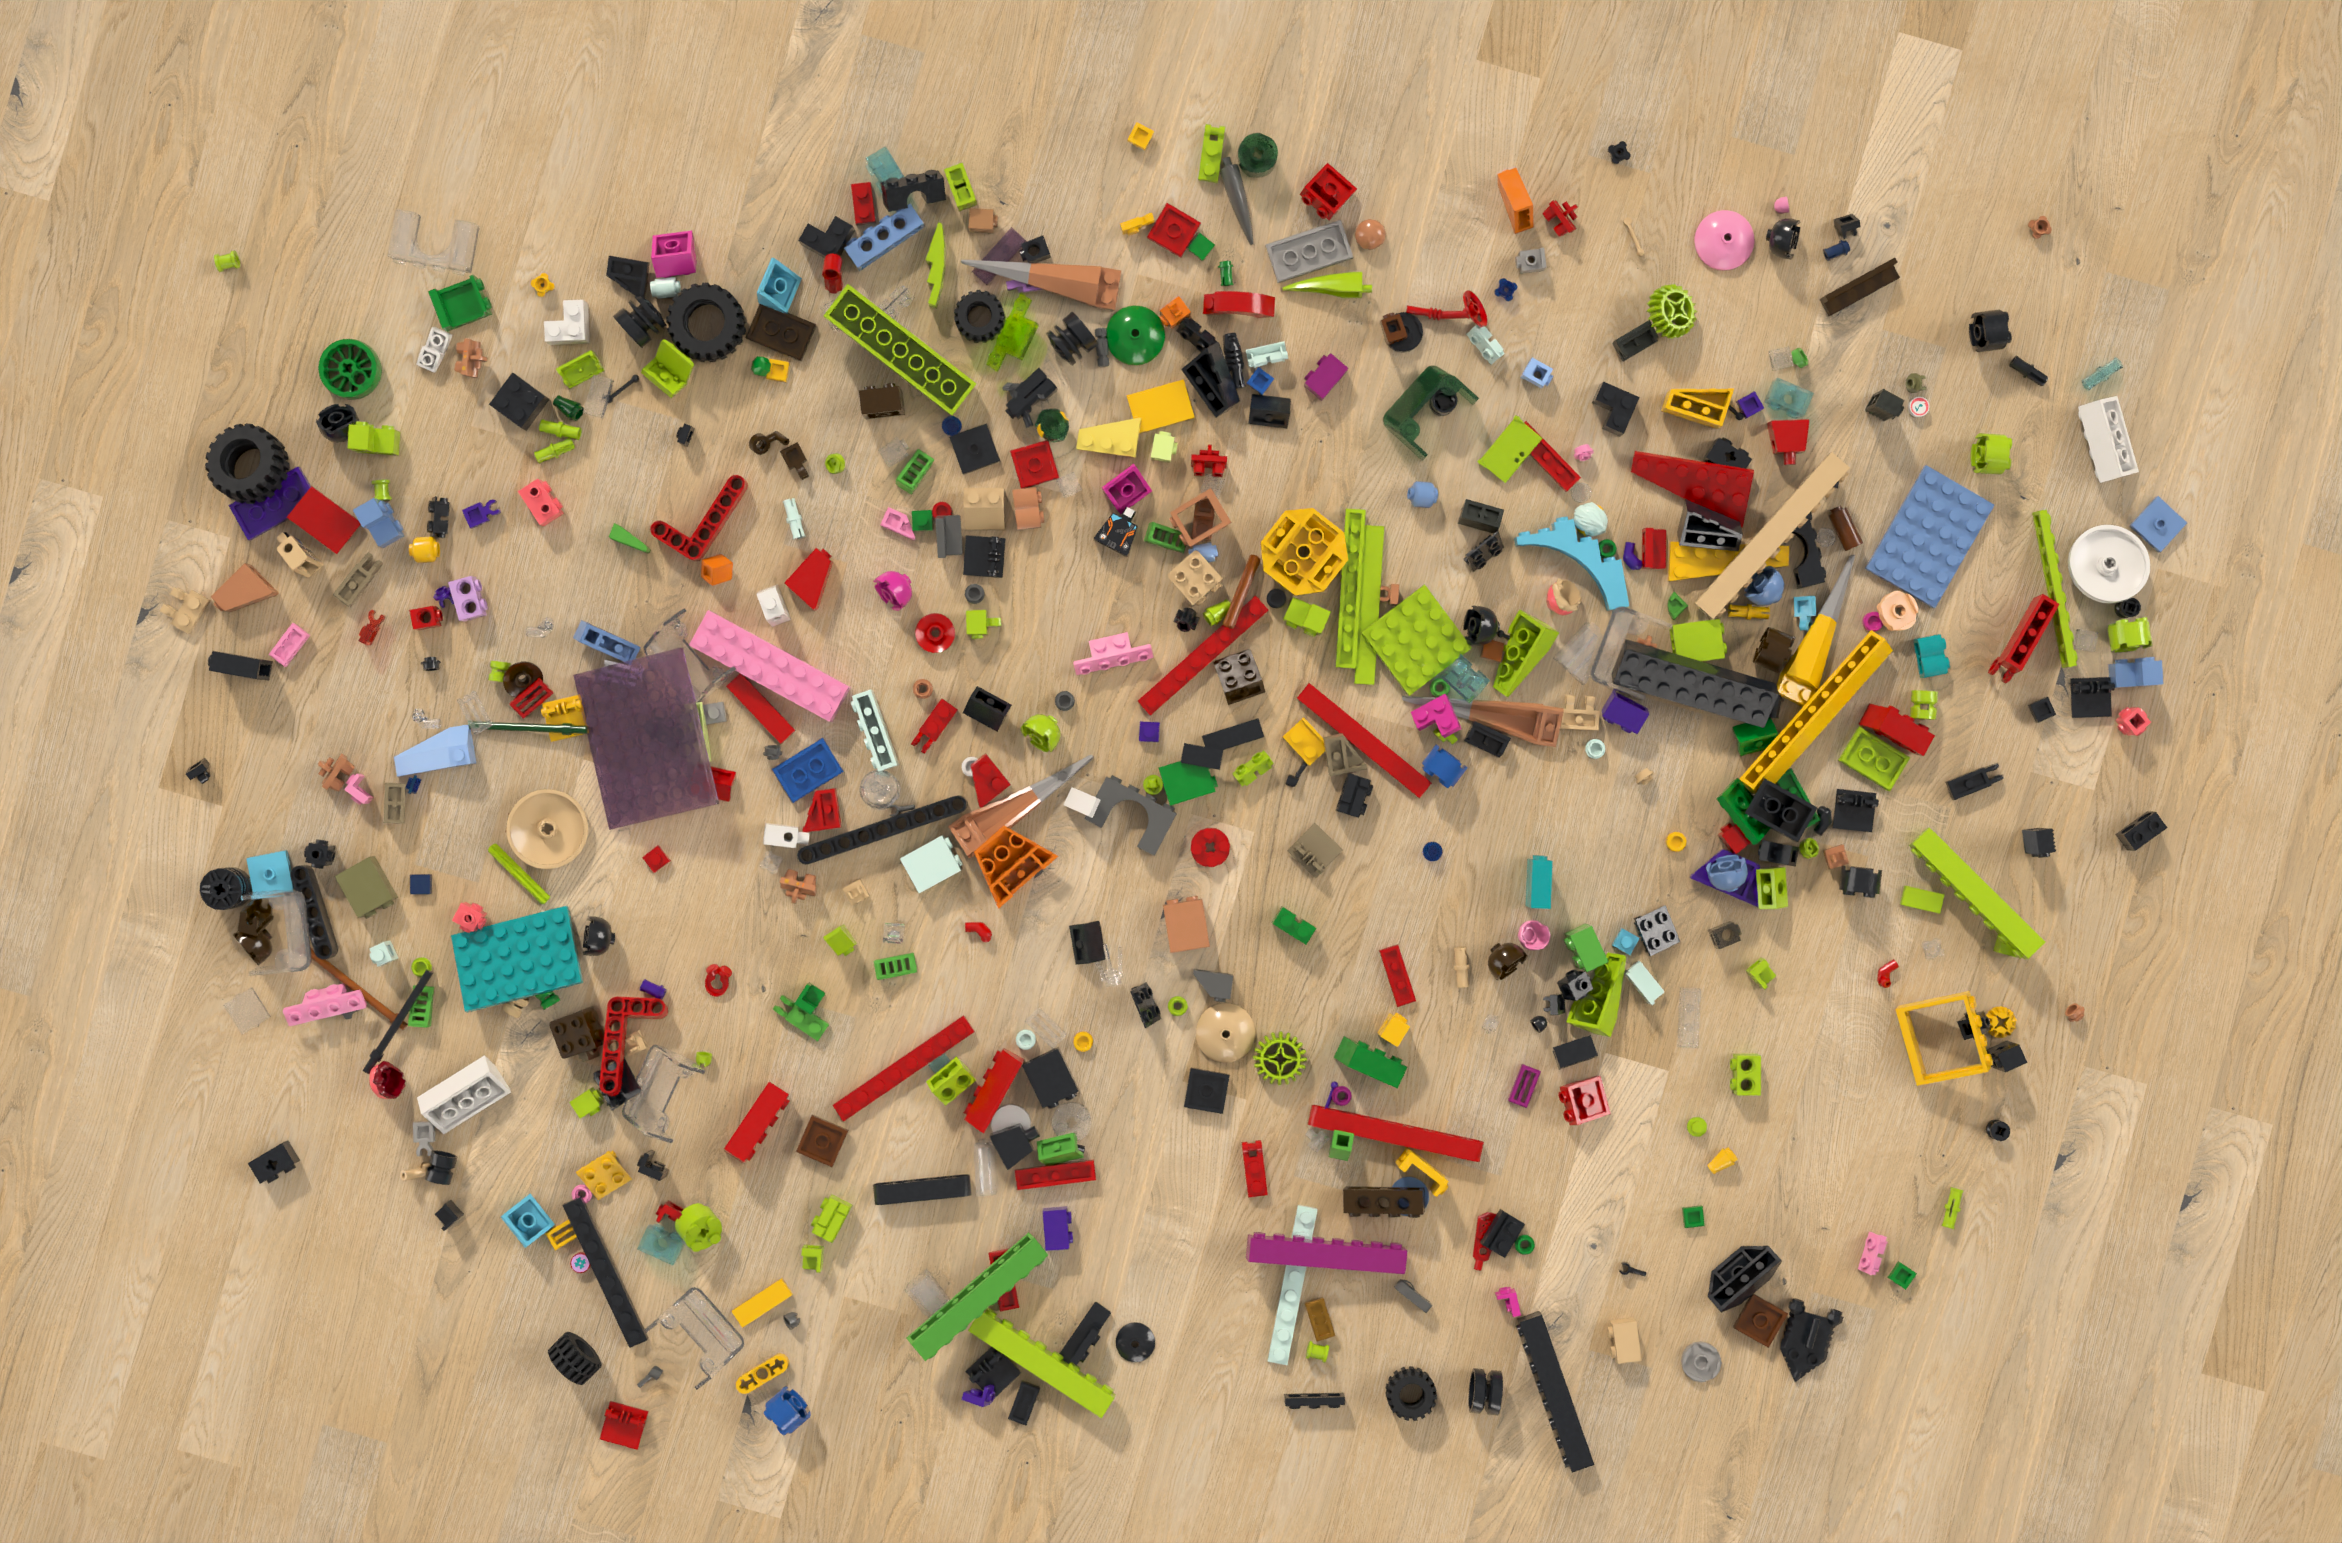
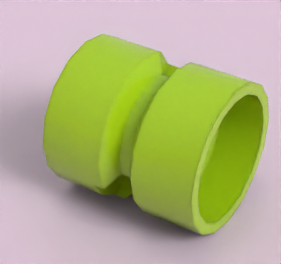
(1924, 697)

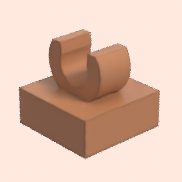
(1393, 594)
(1835, 856)

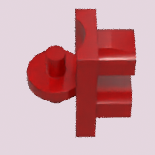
(1556, 210)
(1208, 459)

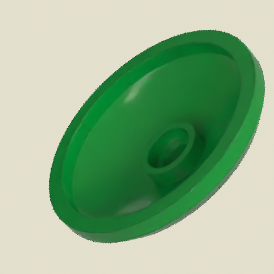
(1136, 349)

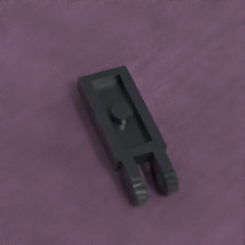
(1972, 782)

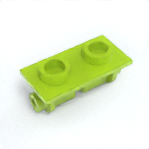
(1245, 772)

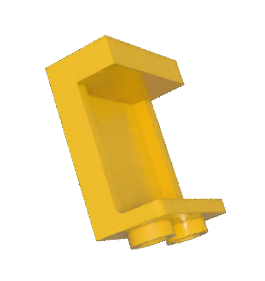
(1409, 1156)

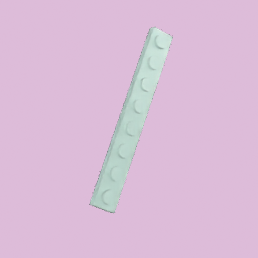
(1290, 1292)

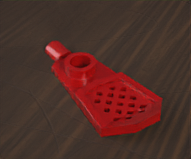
(1480, 1258)

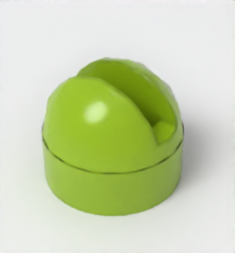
(703, 1058)

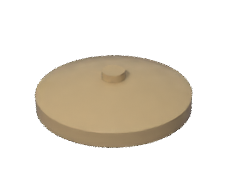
(547, 828)

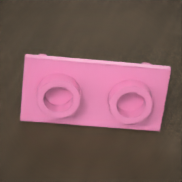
(1869, 1261)

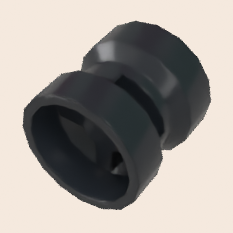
(2123, 608)

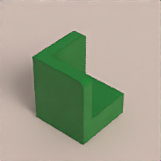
(810, 998)

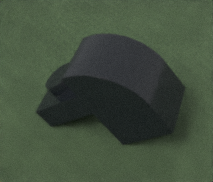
(1778, 853)

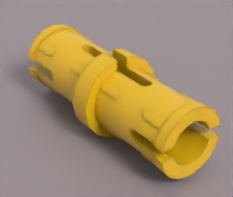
(1748, 611)

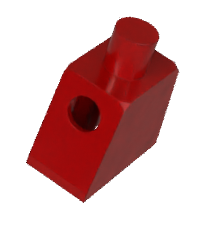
(1788, 438)

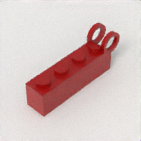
(2025, 637)

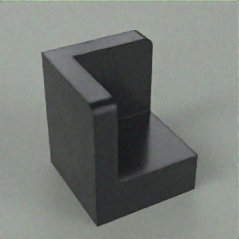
(449, 1214)

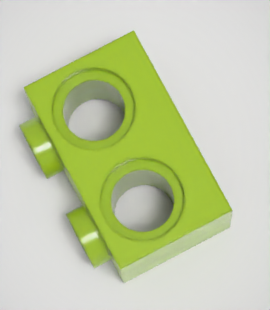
(960, 186)
(1752, 1073)
(951, 1081)

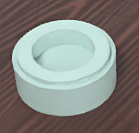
(1025, 1039)

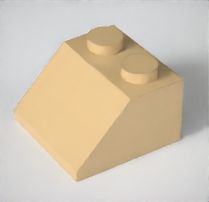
(984, 508)

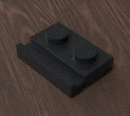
(1502, 1233)

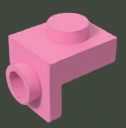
(358, 794)

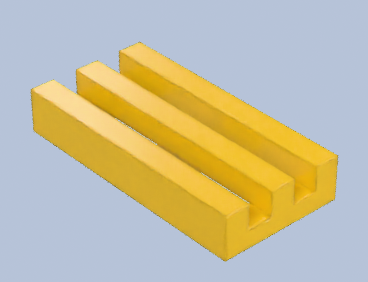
(552, 1240)

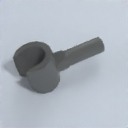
(902, 808)
(654, 1373)

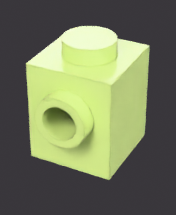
(1163, 447)

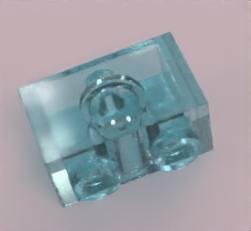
(1800, 398)
(650, 1245)

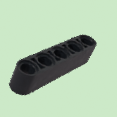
(322, 918)
(922, 1189)

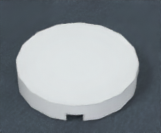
(1009, 1116)

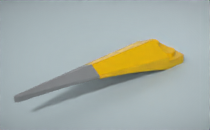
(1805, 668)

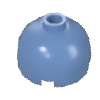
(1765, 587)
(1728, 872)

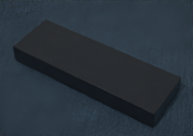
(1234, 735)

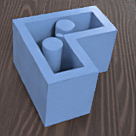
(378, 518)
(2139, 673)

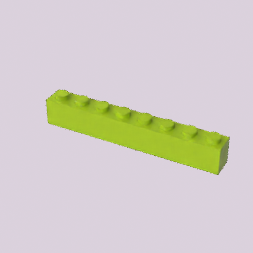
(1977, 894)
(1042, 1362)

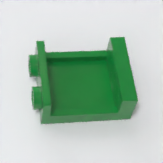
(461, 303)
(1186, 781)

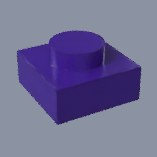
(1750, 405)
(1149, 731)

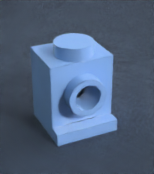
(1537, 366)

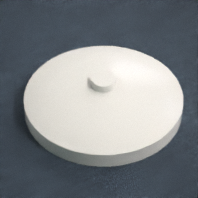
(2109, 564)

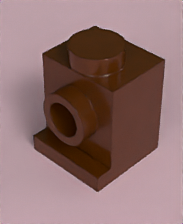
(1395, 320)

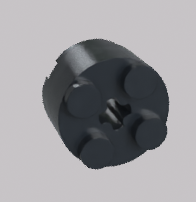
(1990, 330)
(1860, 880)

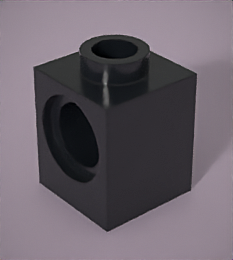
(1038, 242)

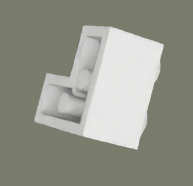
(573, 328)

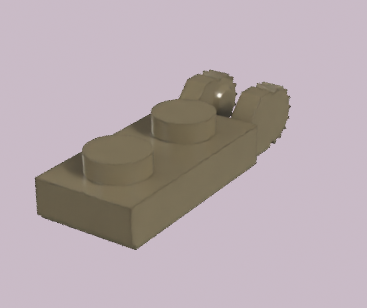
(357, 581)

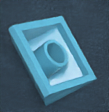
(778, 287)
(527, 1220)

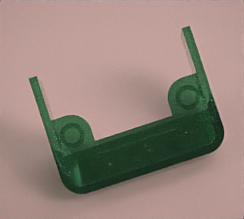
(1399, 416)

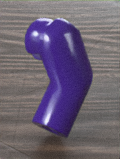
(1629, 557)

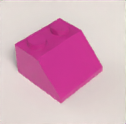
(673, 254)

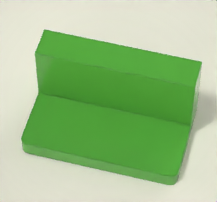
(1058, 1149)

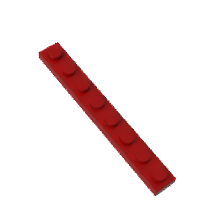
(1201, 657)
(903, 1068)

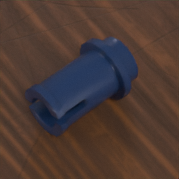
(1841, 248)

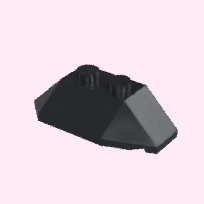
(1741, 1275)

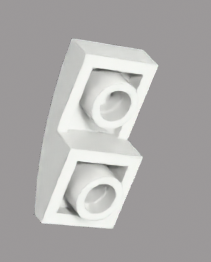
(434, 350)
(1082, 802)

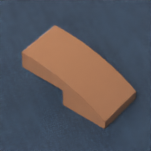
(1203, 518)

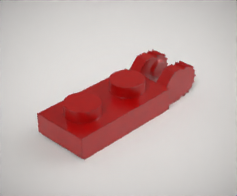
(935, 724)

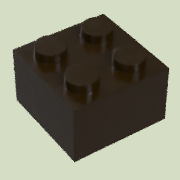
(881, 401)

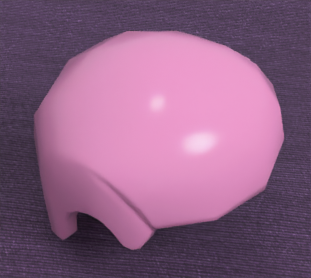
(1534, 935)

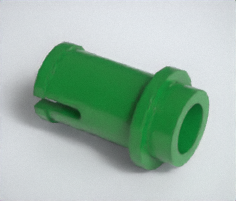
(1226, 273)

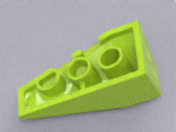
(1526, 647)

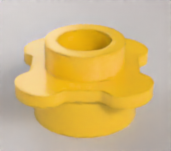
(548, 286)

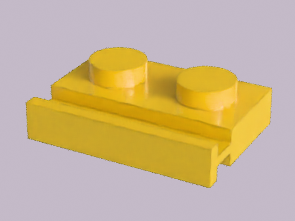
(1305, 741)

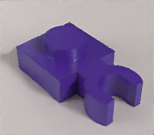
(478, 514)

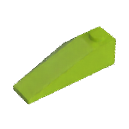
(1599, 1009)

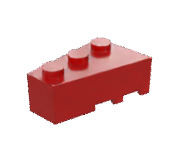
(1897, 728)

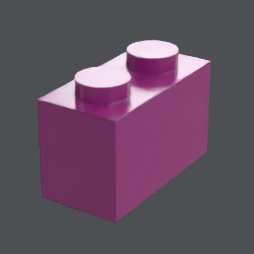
(1325, 376)

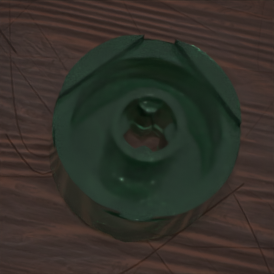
(1262, 145)

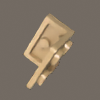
(1195, 578)

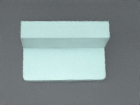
(1644, 982)

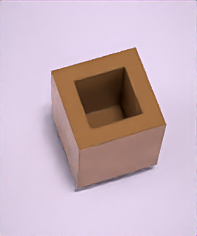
(982, 220)

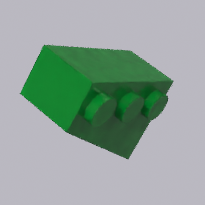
(1371, 1062)

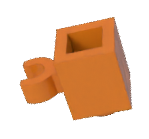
(1174, 313)

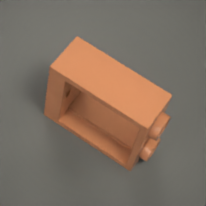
(1218, 509)

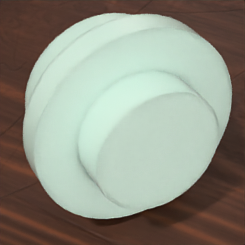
(1595, 748)

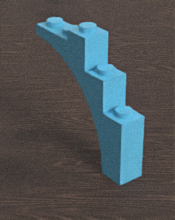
(1563, 538)

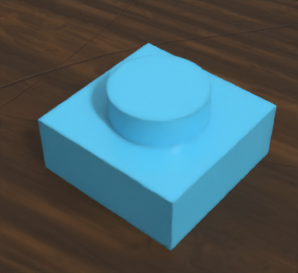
(1625, 941)

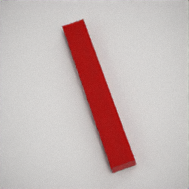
(1364, 740)

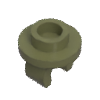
(1914, 383)

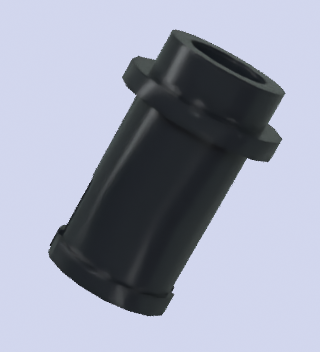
(1776, 708)

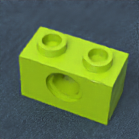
(1772, 888)

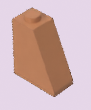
(243, 589)

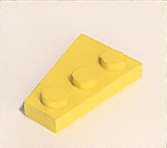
(1111, 438)

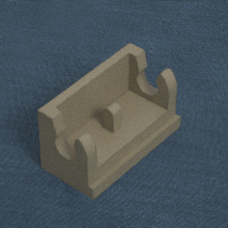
(394, 803)

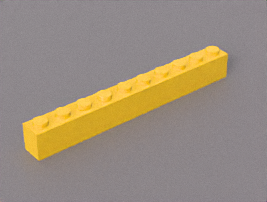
(1818, 712)

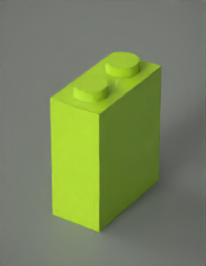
(1699, 640)

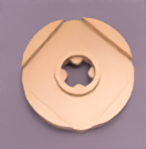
(1888, 615)

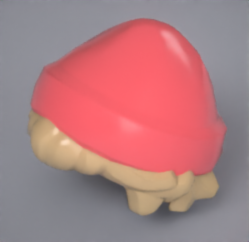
(1563, 597)

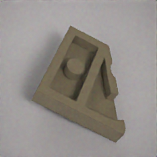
(1341, 756)

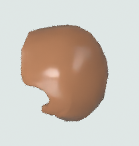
(1370, 234)

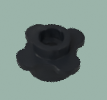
(1616, 158)

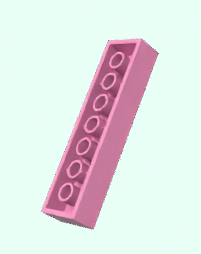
(770, 666)

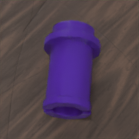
(653, 989)

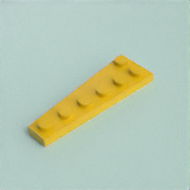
(1697, 562)

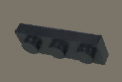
(1314, 1400)

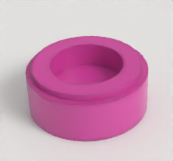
(1872, 621)

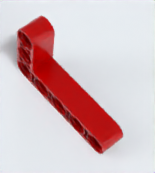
(706, 523)
(620, 1035)

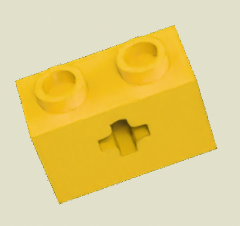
(1394, 1028)

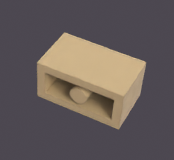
(1624, 1340)

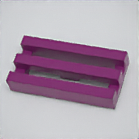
(1514, 1089)

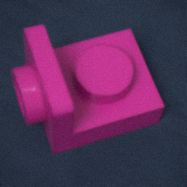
(1512, 1303)

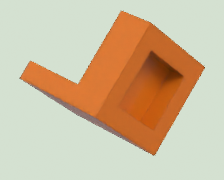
(716, 569)

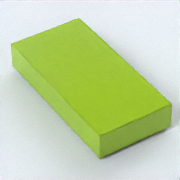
(1922, 899)

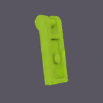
(1211, 154)

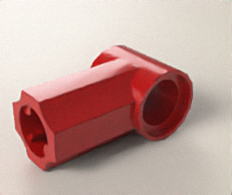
(832, 273)

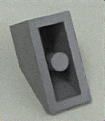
(1215, 983)

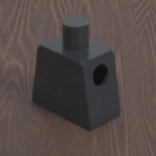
(1014, 1143)

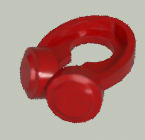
(724, 972)

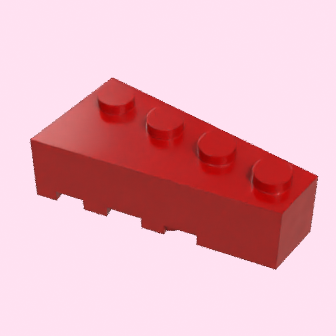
(756, 1122)

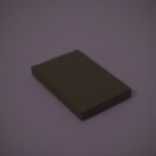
(781, 332)

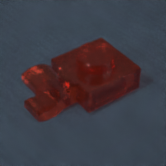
(369, 632)

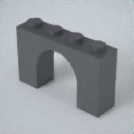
(1159, 816)

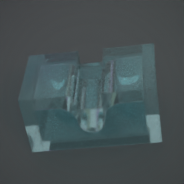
(1465, 679)

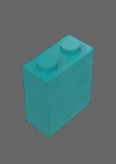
(1539, 882)

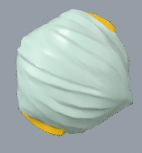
(1590, 519)

